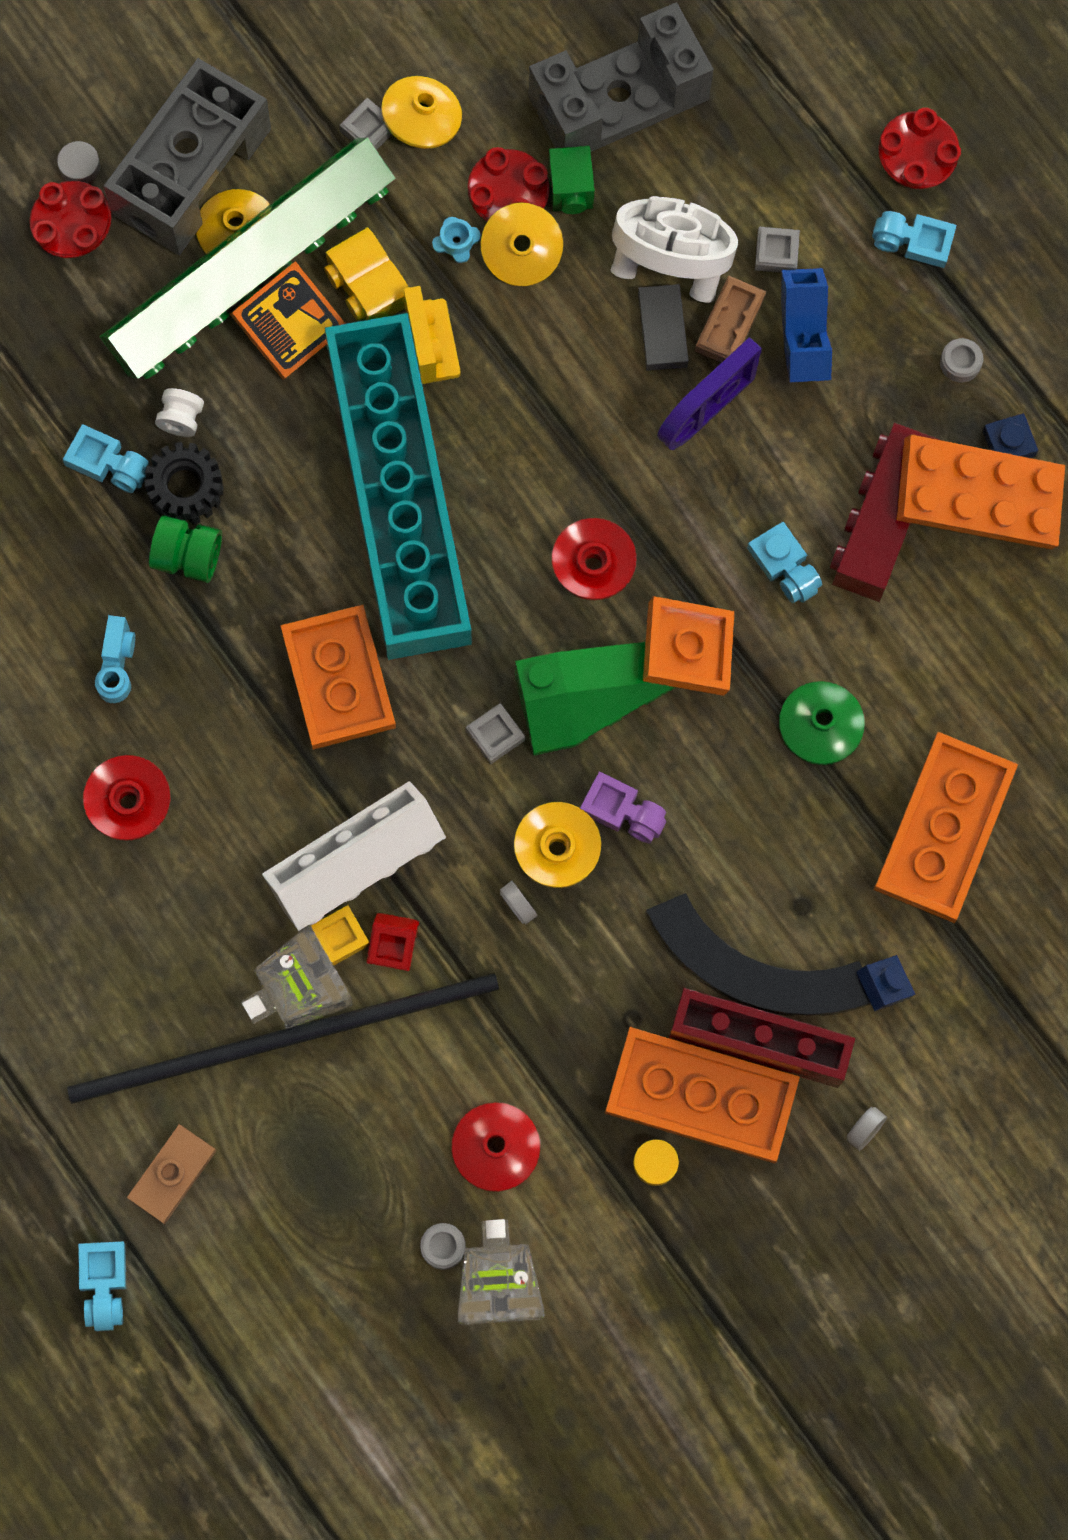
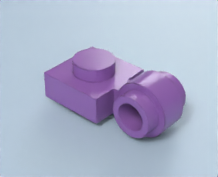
(612, 803)

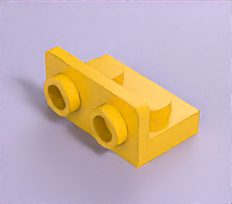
(431, 336)

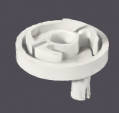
(675, 242)

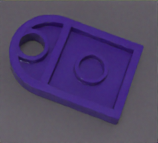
(711, 395)

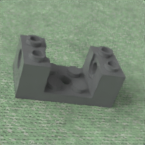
(660, 71)
(160, 187)

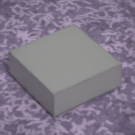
(366, 122)
(776, 249)
(495, 733)

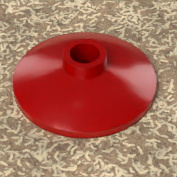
(597, 540)
(113, 782)
(495, 1170)

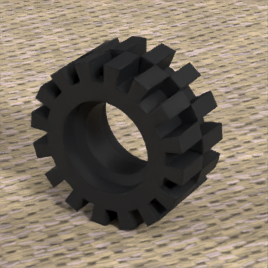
(184, 459)

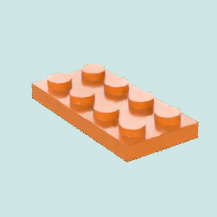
(981, 492)
(946, 827)
(702, 1095)

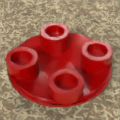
(919, 149)
(506, 179)
(70, 218)

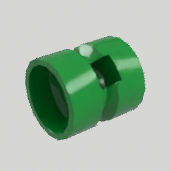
(187, 549)

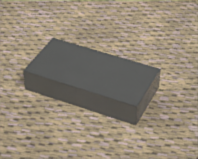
(663, 327)

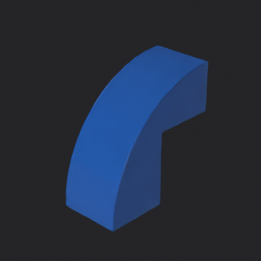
(805, 325)

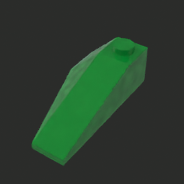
(581, 692)

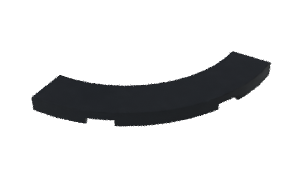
(748, 980)

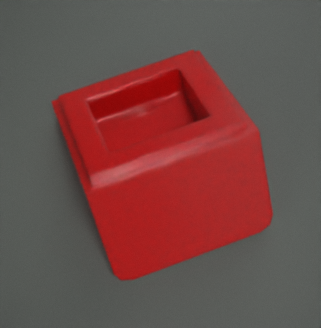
(392, 941)

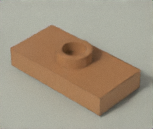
(730, 319)
(171, 1174)

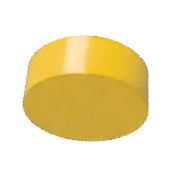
(655, 1162)

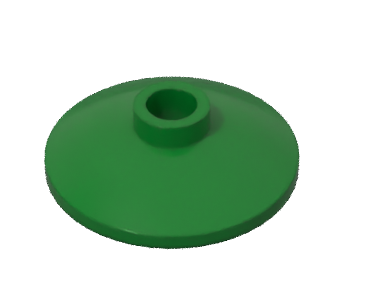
(819, 742)

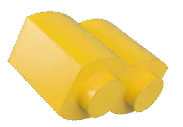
(366, 276)

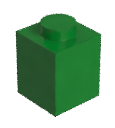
(571, 179)

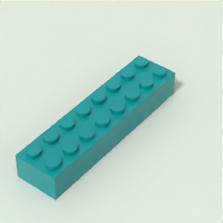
(398, 487)

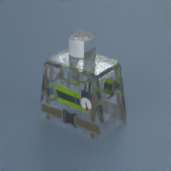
(298, 983)
(498, 1280)

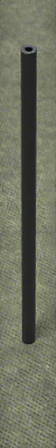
(282, 1038)

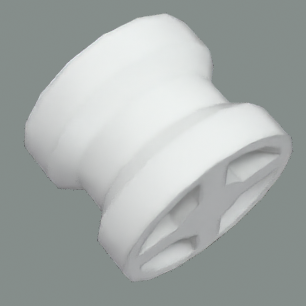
(179, 412)

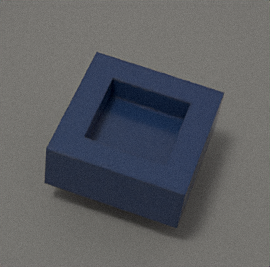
(1011, 436)
(885, 983)

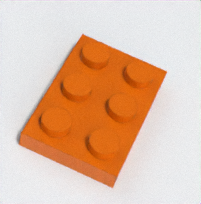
(338, 676)

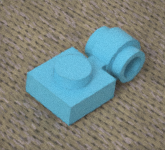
(927, 240)
(97, 453)
(779, 555)
(117, 645)
(101, 1270)

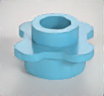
(452, 228)

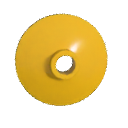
(418, 124)
(222, 208)
(516, 266)
(562, 824)

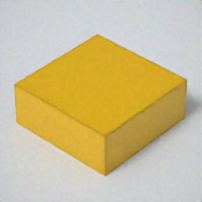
(340, 935)

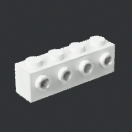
(354, 855)

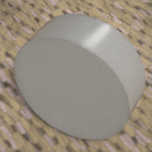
(78, 162)
(961, 360)
(518, 903)
(866, 1128)
(442, 1246)

